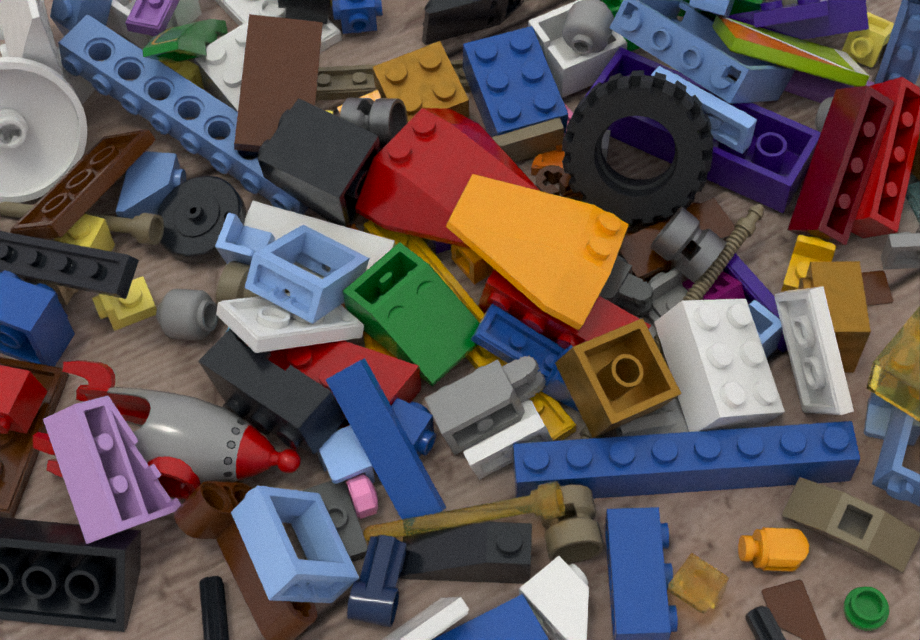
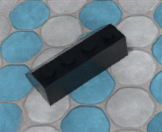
(63, 581)

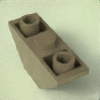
(852, 523)

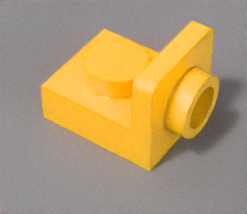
(805, 251)

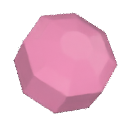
(362, 495)

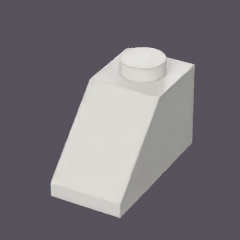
(559, 600)

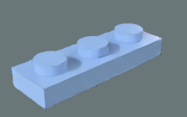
(728, 123)

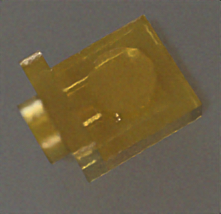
(698, 584)

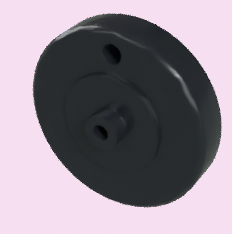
(195, 217)

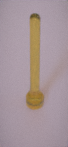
(544, 501)

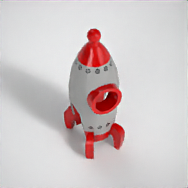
(179, 434)

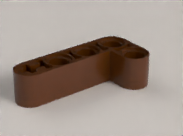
(209, 516)

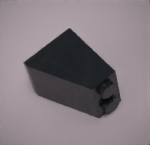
(319, 160)

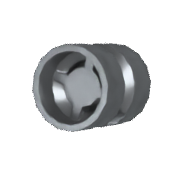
(382, 117)
(677, 235)

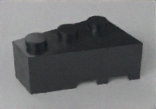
(271, 397)

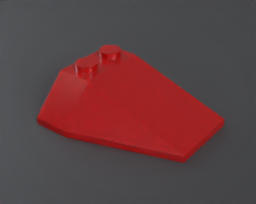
(425, 171)

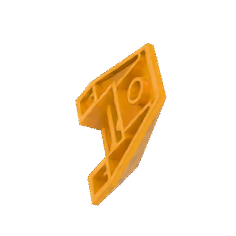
(541, 243)

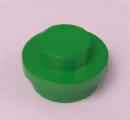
(866, 608)

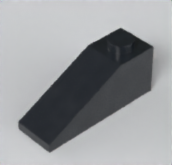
(471, 553)

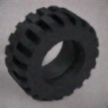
(650, 98)

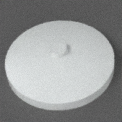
(39, 129)

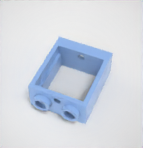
(310, 296)
(284, 576)

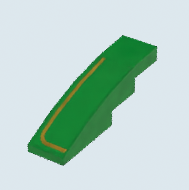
(184, 41)

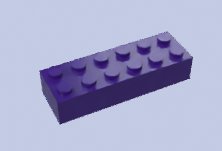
(767, 169)

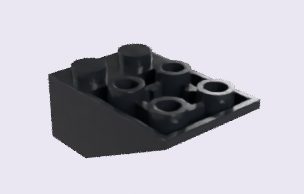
(459, 17)

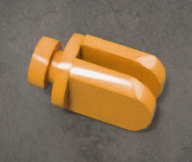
(774, 548)

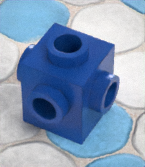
(357, 15)

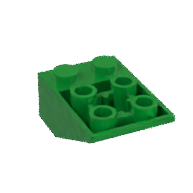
(412, 313)

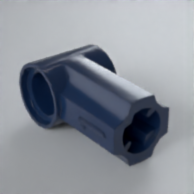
(376, 593)

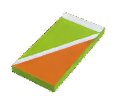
(789, 52)

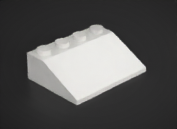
(28, 33)

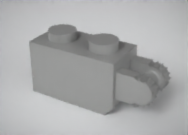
(484, 401)

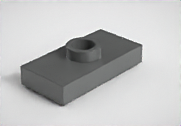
(343, 516)

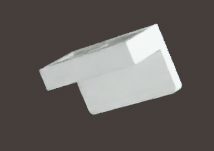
(498, 449)

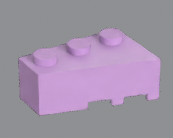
(105, 470)

